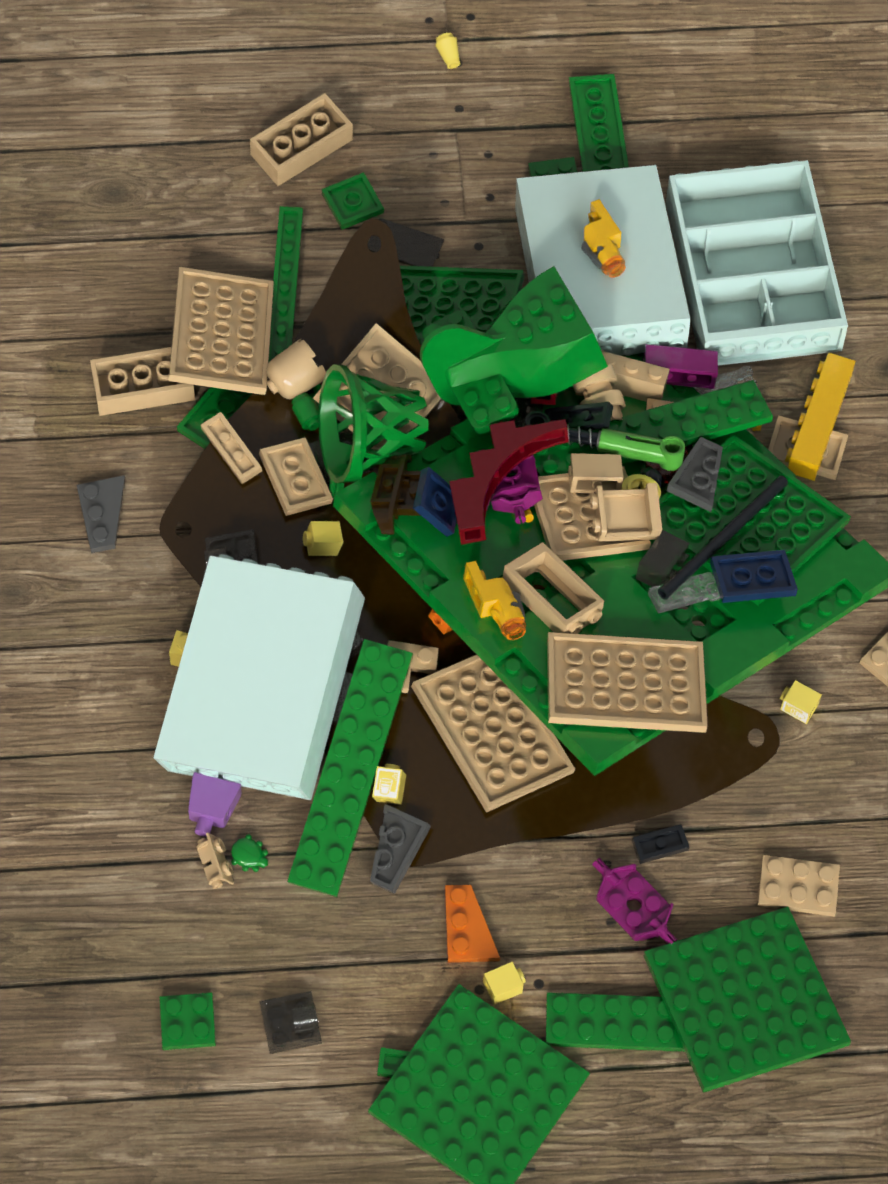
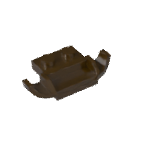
(394, 492)

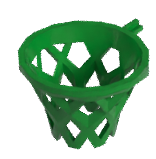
(345, 461)

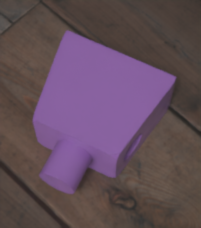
(212, 802)

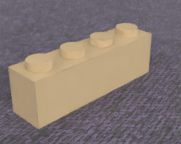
(637, 378)

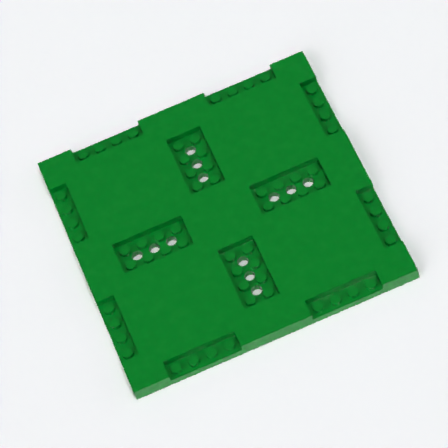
(735, 635)

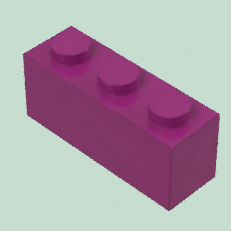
(686, 365)

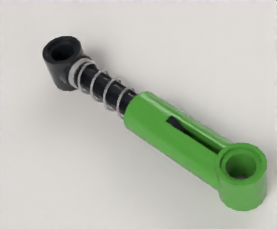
(665, 452)

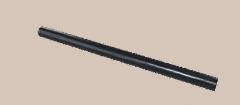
(722, 537)

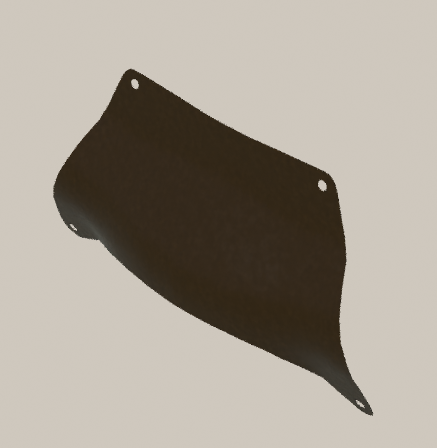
(648, 782)

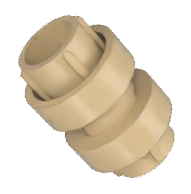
(599, 389)

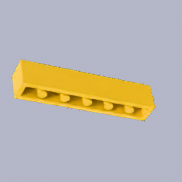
(820, 416)

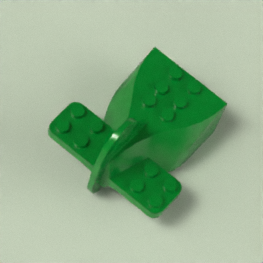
(528, 351)

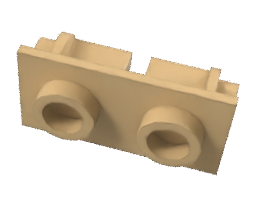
(213, 851)

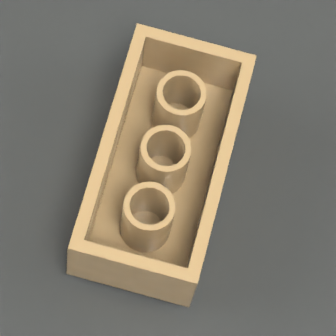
(301, 139)
(137, 382)

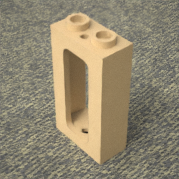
(565, 580)

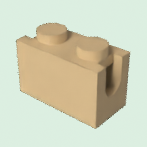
(594, 470)

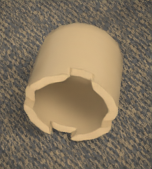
(294, 371)

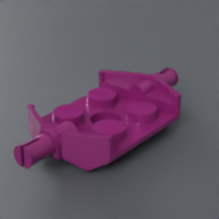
(518, 492)
(627, 884)

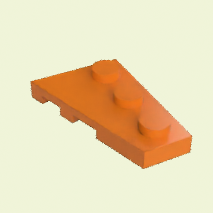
(466, 928)

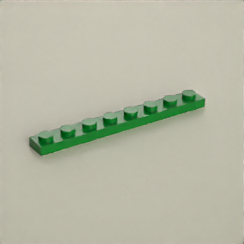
(285, 279)

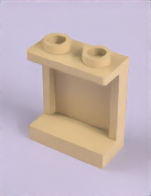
(626, 514)

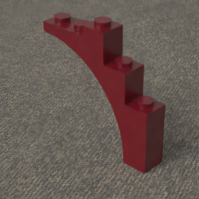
(490, 466)

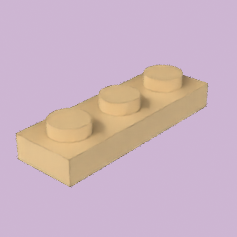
(231, 448)

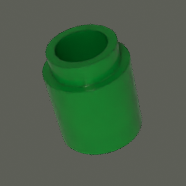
(306, 411)

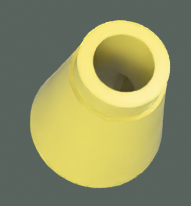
(448, 49)

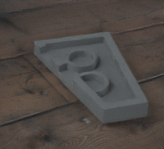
(698, 475)
(101, 511)
(398, 845)

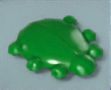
(249, 854)

